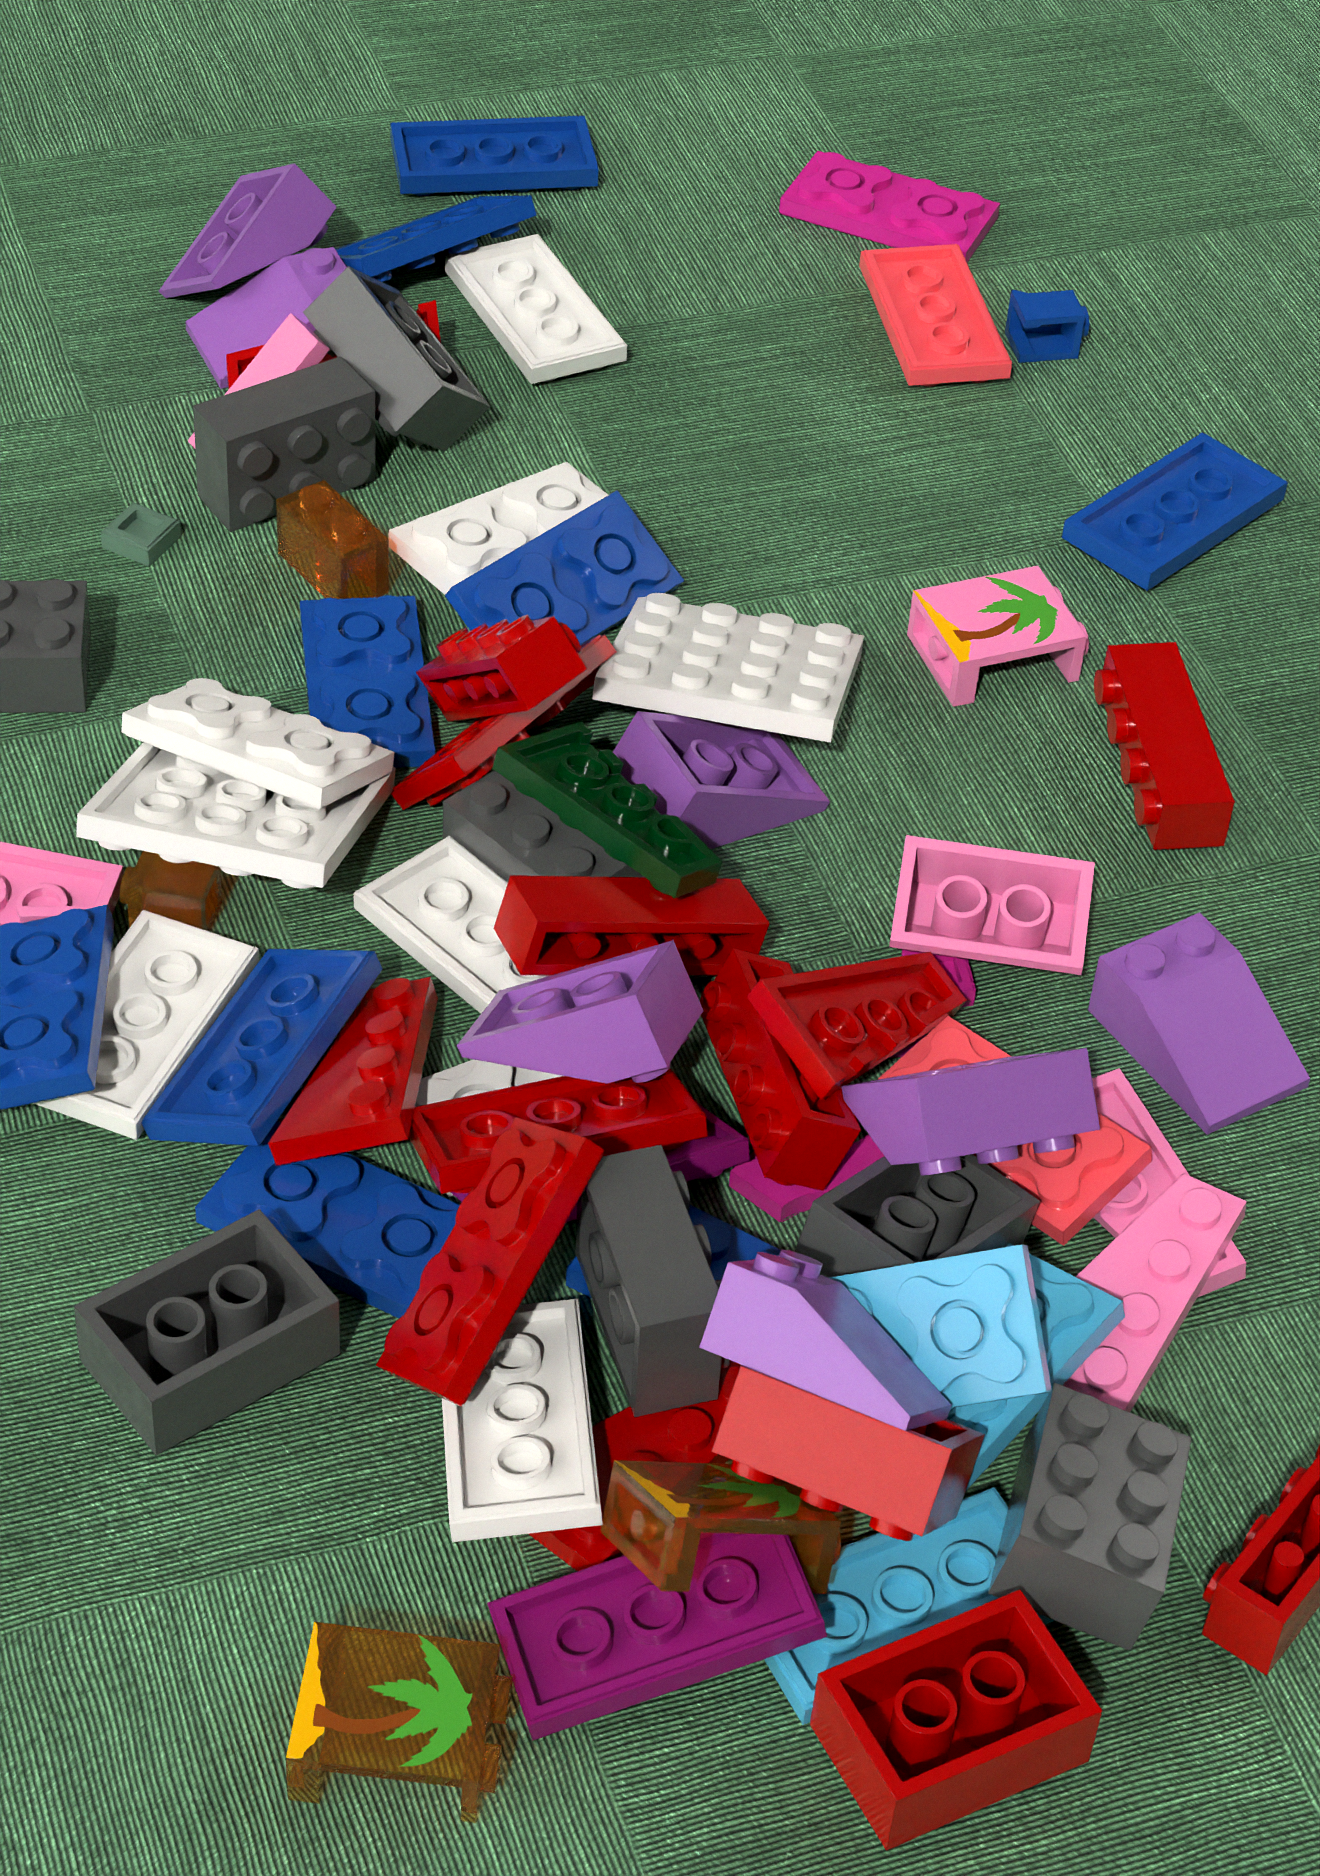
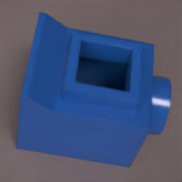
(1046, 325)

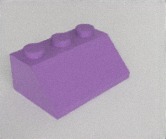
(978, 1109)

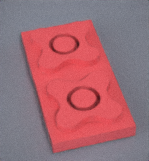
(934, 315)
(1068, 1182)

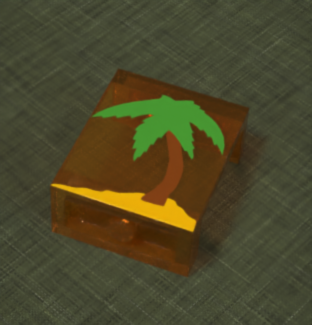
(663, 1507)
(398, 1712)

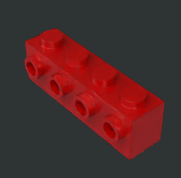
(502, 667)
(1164, 746)
(582, 920)
(786, 1122)
(1275, 1580)

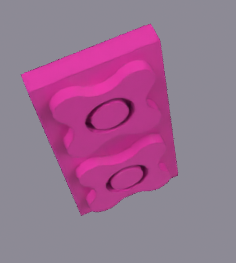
(886, 205)

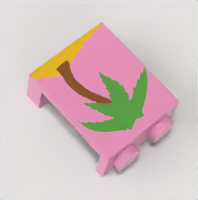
(990, 623)

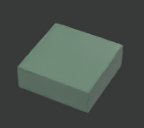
(141, 534)

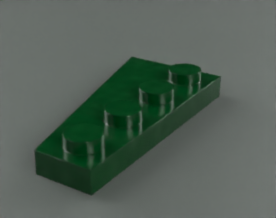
(595, 798)

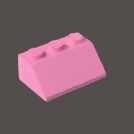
(993, 905)

